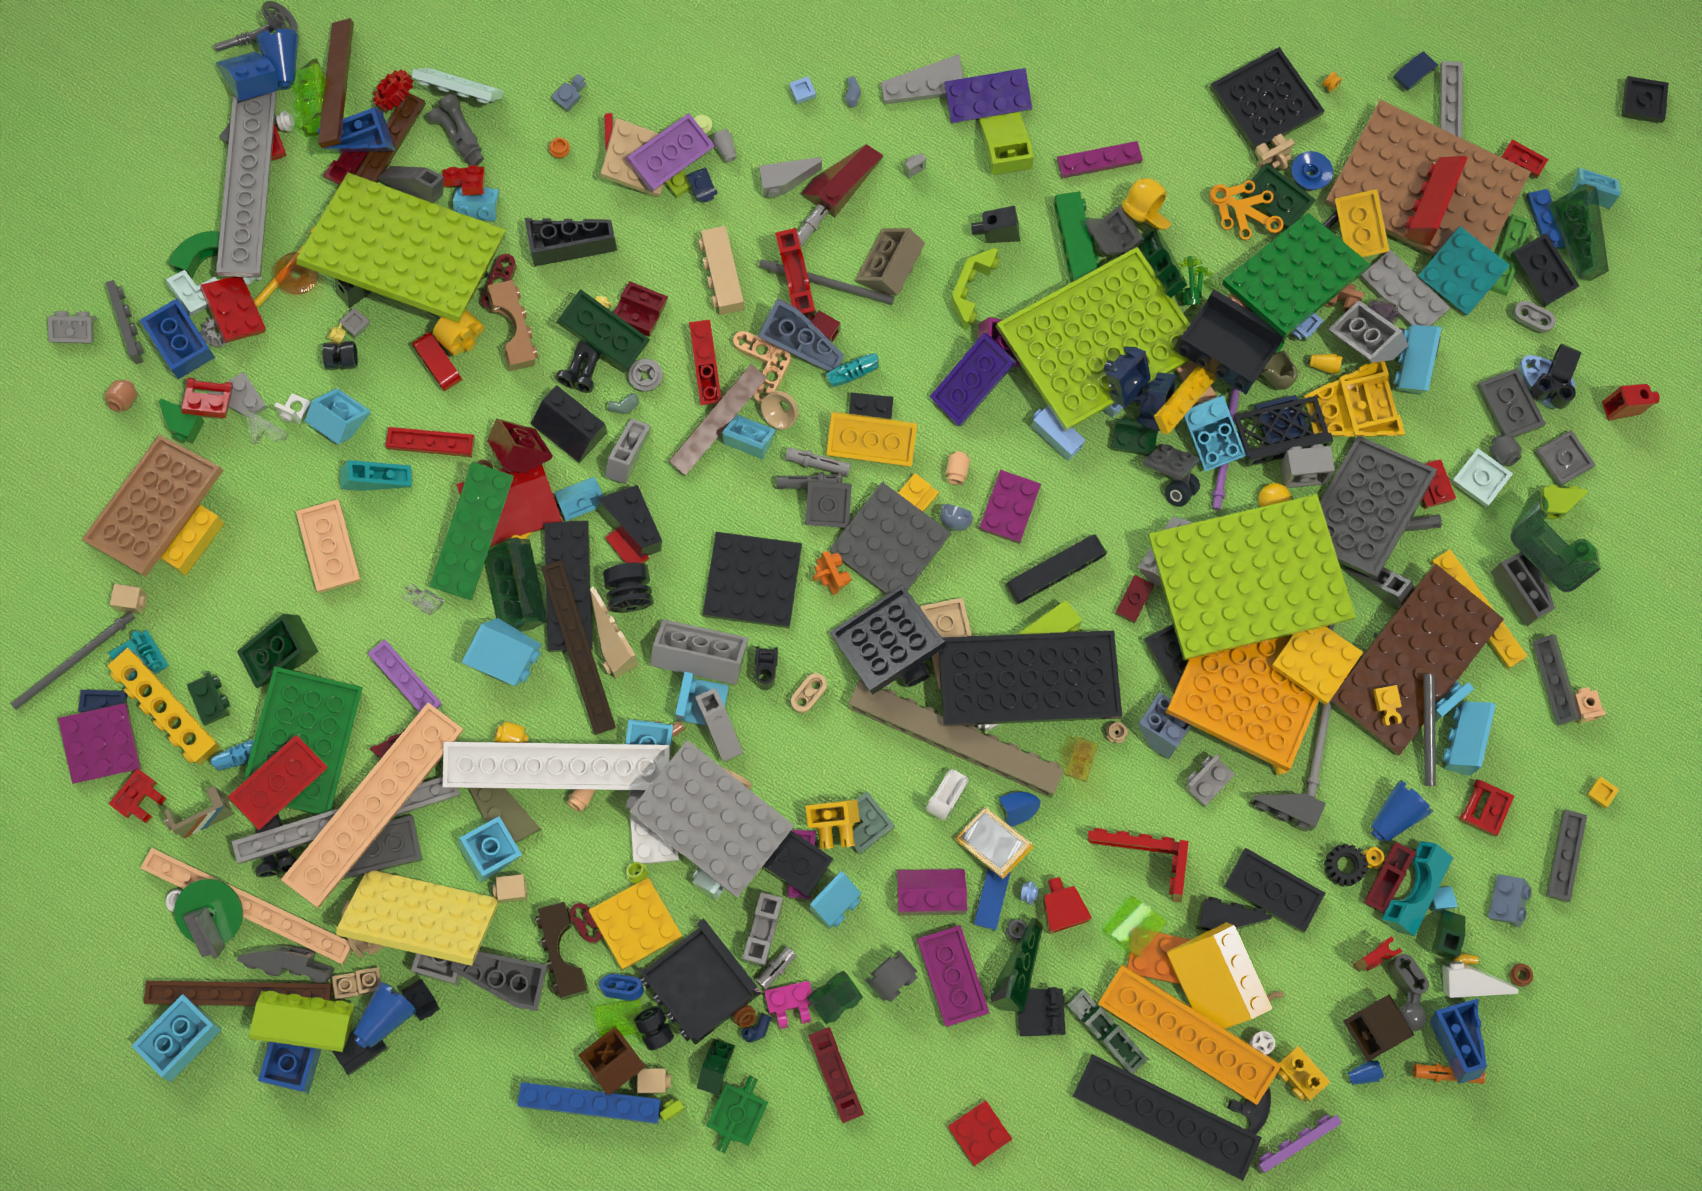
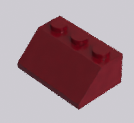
(517, 446)

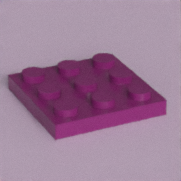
(99, 743)

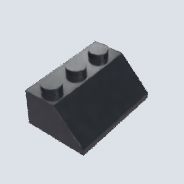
(568, 424)

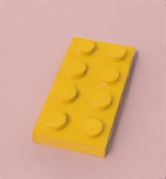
(871, 438)

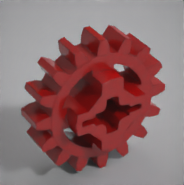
(392, 90)

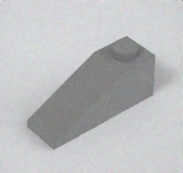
(784, 176)
(627, 451)

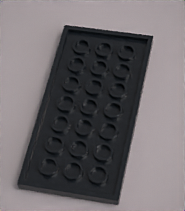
(1029, 678)

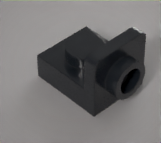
(422, 999)

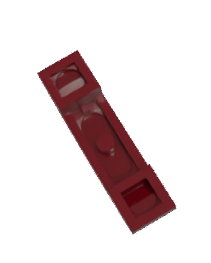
(347, 163)
(836, 1075)

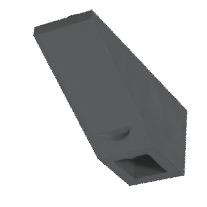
(415, 181)
(1296, 808)

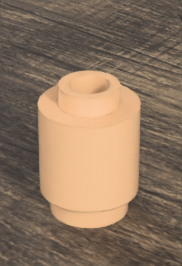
(957, 468)

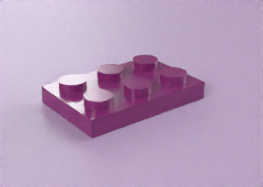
(1010, 506)

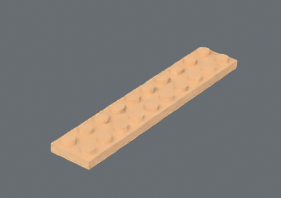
(371, 806)

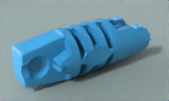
(233, 756)

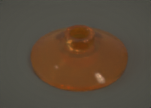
(283, 273)

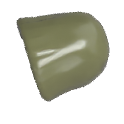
(1280, 371)

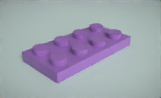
(670, 152)

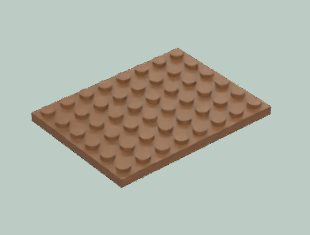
(1395, 161)

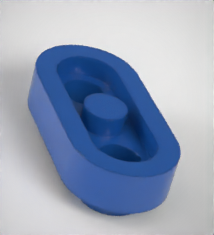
(621, 987)

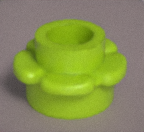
(633, 869)

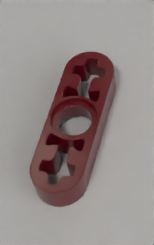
(497, 273)

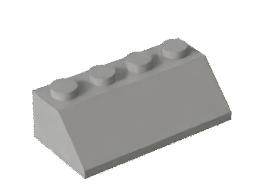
(711, 656)

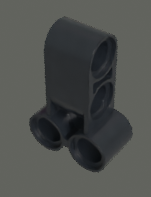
(1558, 378)

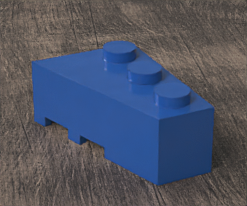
(364, 133)
(1461, 1039)

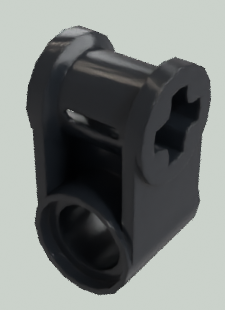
(766, 663)

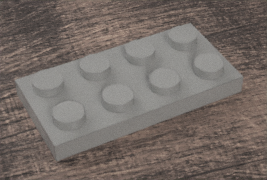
(1400, 285)

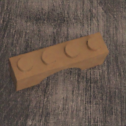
(504, 300)

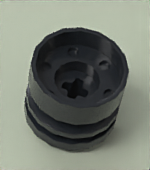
(628, 587)

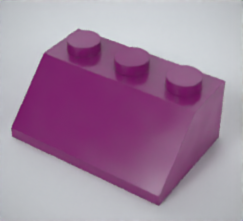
(931, 892)

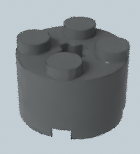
(891, 976)

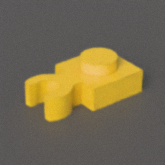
(1387, 700)

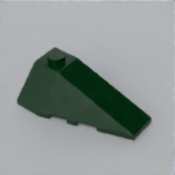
(1016, 976)

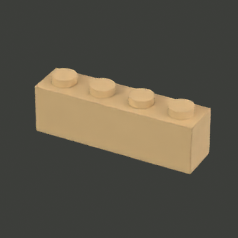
(722, 270)

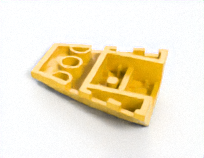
(1358, 404)

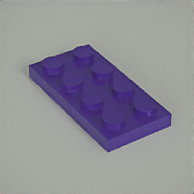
(988, 95)
(972, 379)

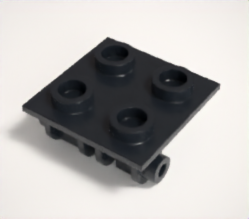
(1043, 1013)

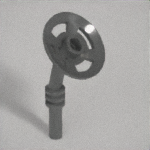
(275, 22)

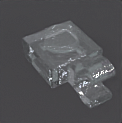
(424, 600)

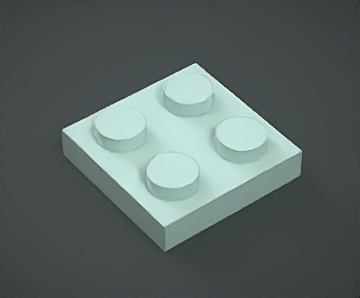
(1482, 478)

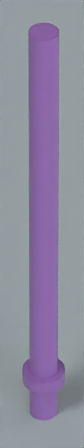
(1219, 493)

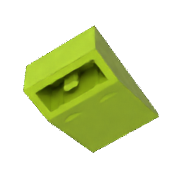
(1006, 143)

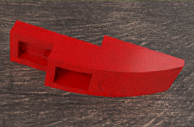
(705, 362)

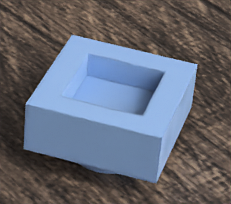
(802, 90)

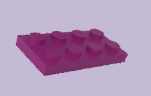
(953, 976)

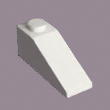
(1467, 981)

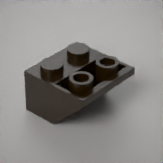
(1378, 1027)

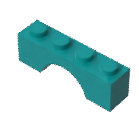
(1430, 868)

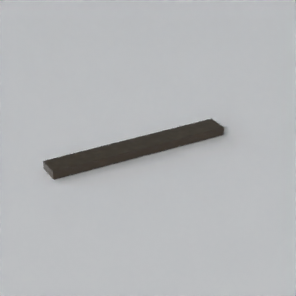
(578, 647)

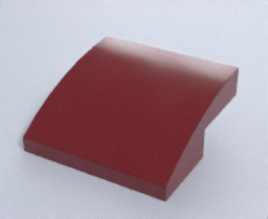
(641, 307)

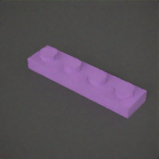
(403, 676)
(1289, 1148)

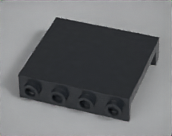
(1229, 342)
(699, 983)

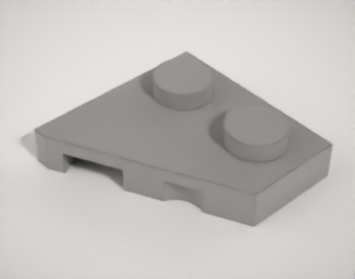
(244, 396)

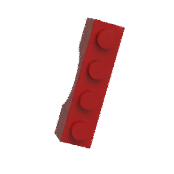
(796, 271)

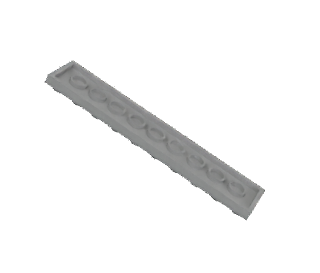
(246, 186)

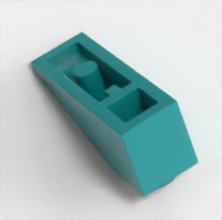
(374, 476)

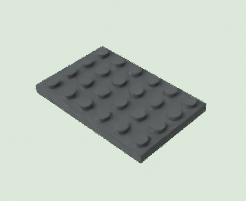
(1372, 504)

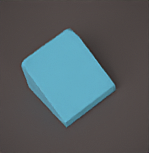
(1444, 899)

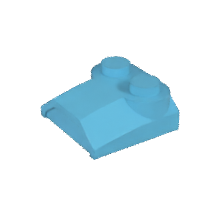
(648, 733)

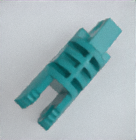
(852, 370)

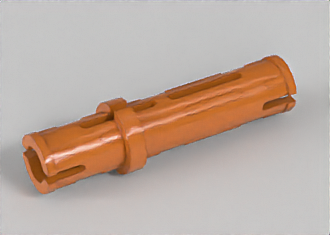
(1422, 1071)

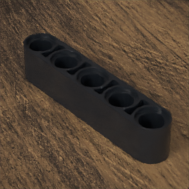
(1056, 569)

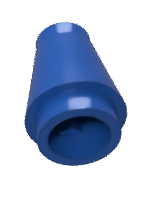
(1366, 1073)

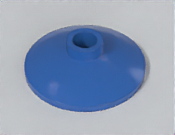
(1315, 163)

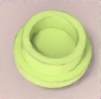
(704, 122)

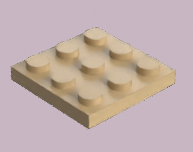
(623, 141)

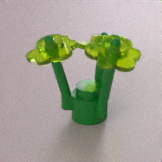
(1193, 294)

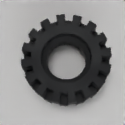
(1332, 865)

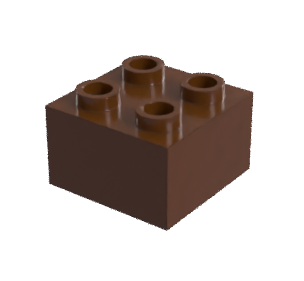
(612, 1060)

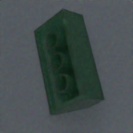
(515, 584)

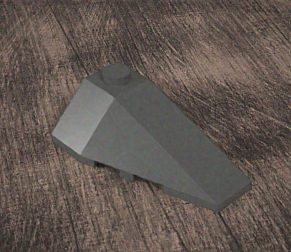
(507, 978)

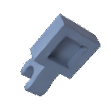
(568, 95)

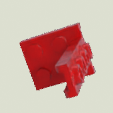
(1146, 843)

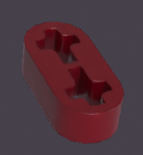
(582, 926)

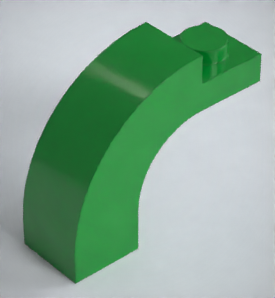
(194, 251)

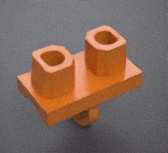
(828, 572)

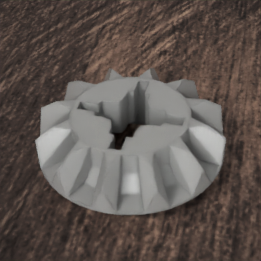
(209, 335)
(645, 366)

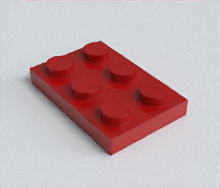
(233, 308)

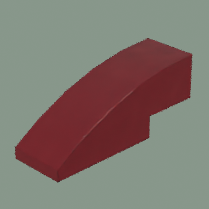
(1390, 876)

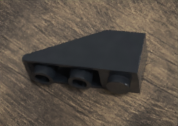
(1214, 913)

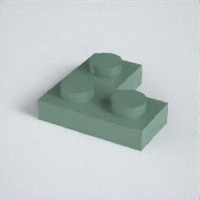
(874, 823)

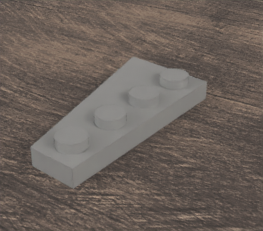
(922, 82)

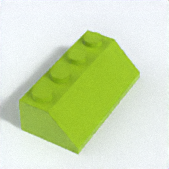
(302, 1021)

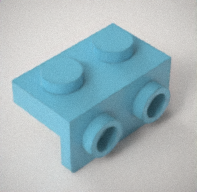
(477, 206)

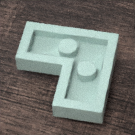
(187, 292)

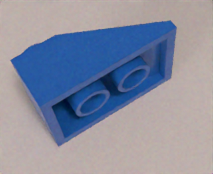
(249, 75)

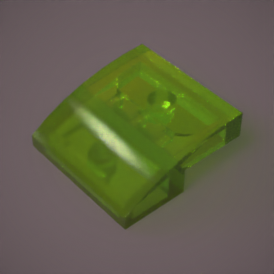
(1134, 926)

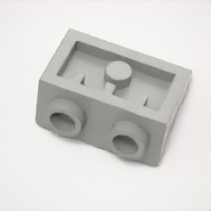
(71, 328)
(1209, 780)

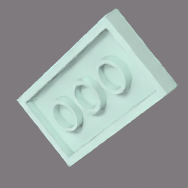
(463, 86)

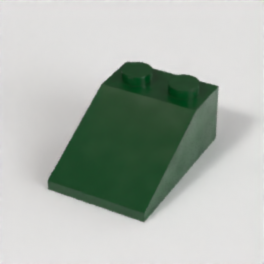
(281, 645)

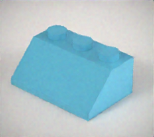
(1417, 359)
(1468, 737)
(176, 1038)

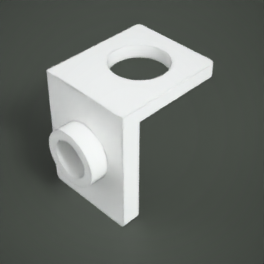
(290, 415)

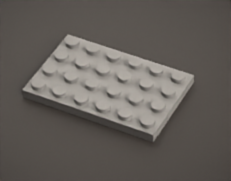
(711, 819)

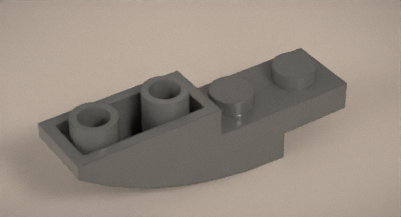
(279, 959)

